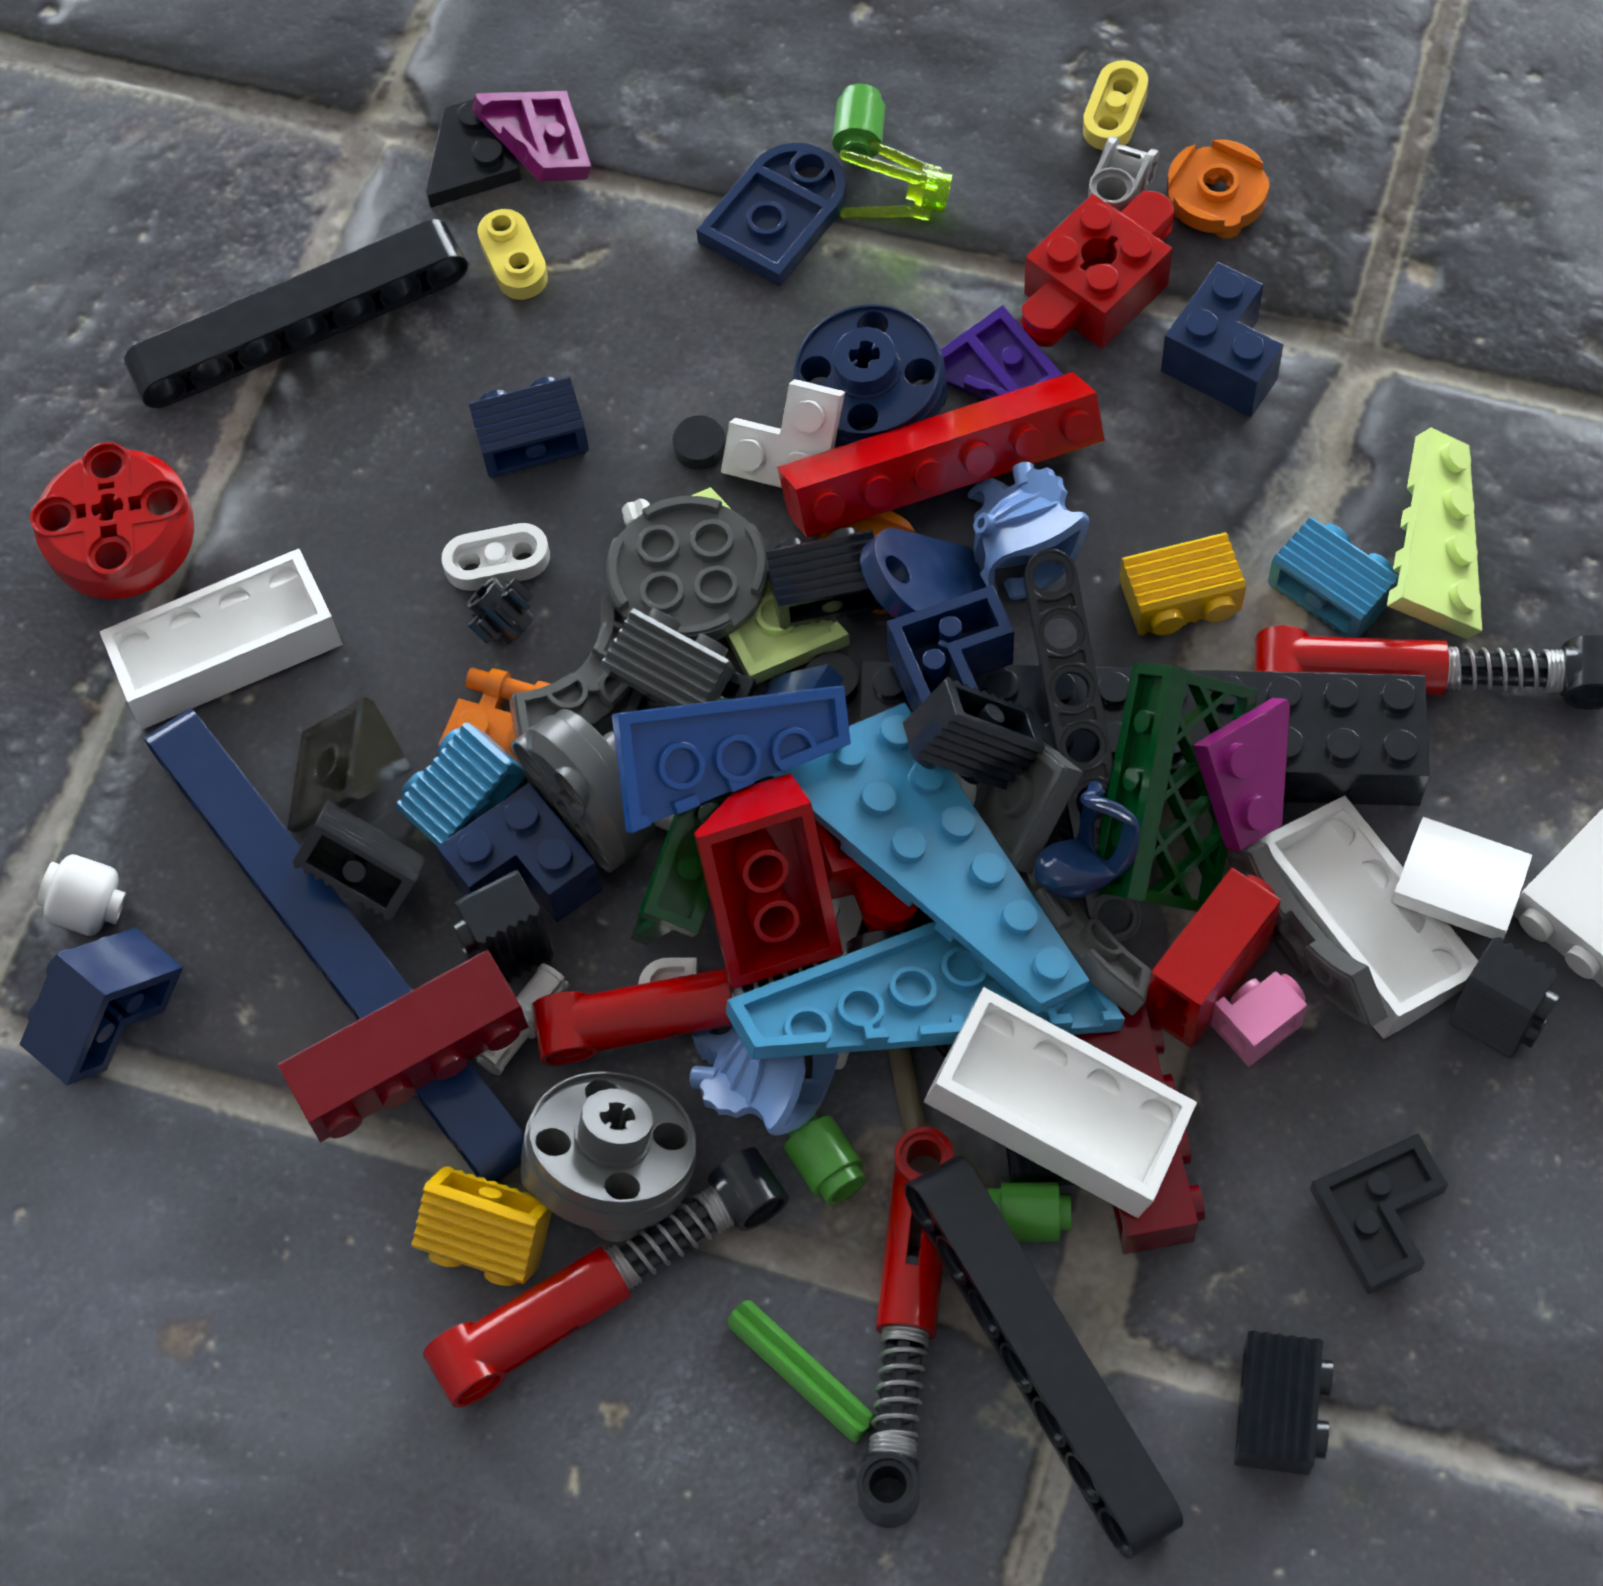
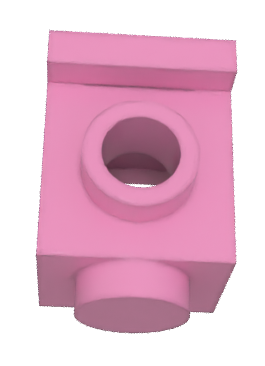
(1260, 1016)

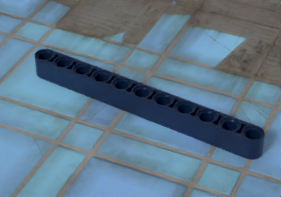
(325, 929)

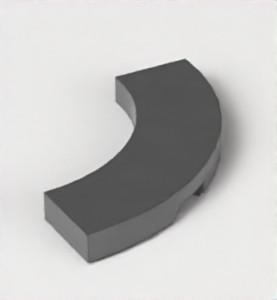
(586, 692)
(1307, 947)
(1096, 950)

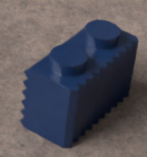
(529, 425)

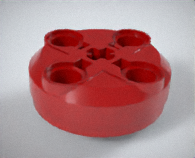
(115, 525)

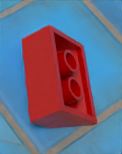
(767, 882)

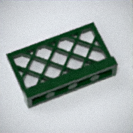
(1144, 781)
(677, 889)

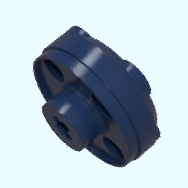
(875, 359)

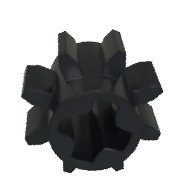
(500, 610)

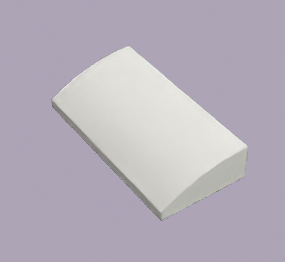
(220, 638)
(1346, 888)
(1061, 1103)

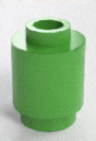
(858, 120)
(826, 1159)
(1033, 1210)

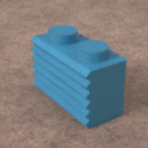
(1333, 577)
(459, 784)

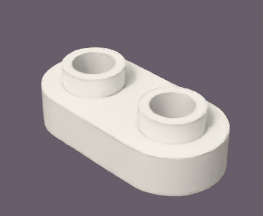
(496, 555)

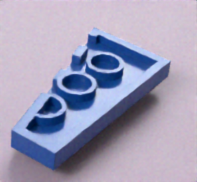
(703, 750)

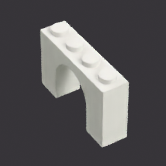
(1567, 903)

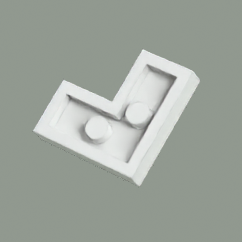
(806, 430)

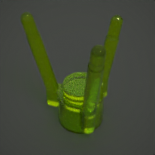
(927, 184)

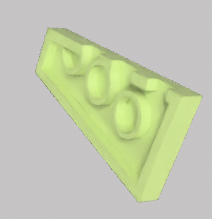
(1440, 550)
(769, 650)

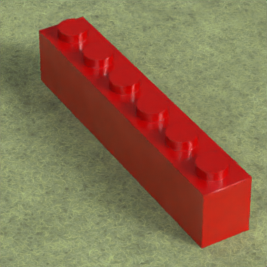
(940, 454)

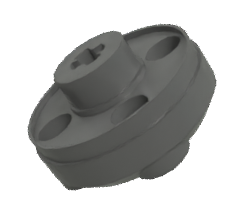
(580, 783)
(609, 1153)

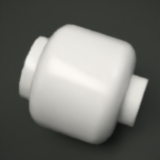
(81, 895)

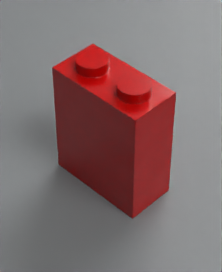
(1212, 955)

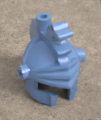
(1022, 522)
(762, 1087)

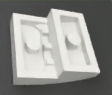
(1462, 879)

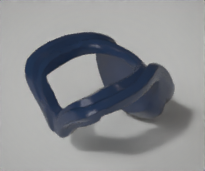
(1073, 865)

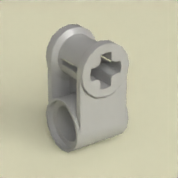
(1123, 173)

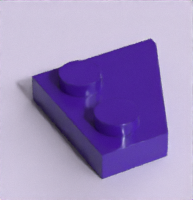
(996, 358)

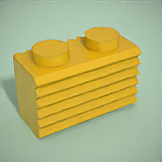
(1182, 584)
(481, 1226)

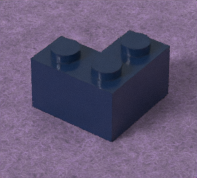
(1215, 343)
(951, 641)
(526, 838)
(92, 999)

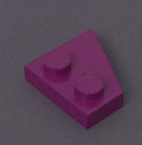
(537, 131)
(1247, 772)

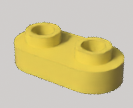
(1113, 109)
(510, 250)

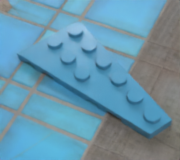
(935, 851)
(889, 997)

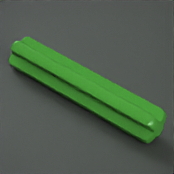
(801, 1370)

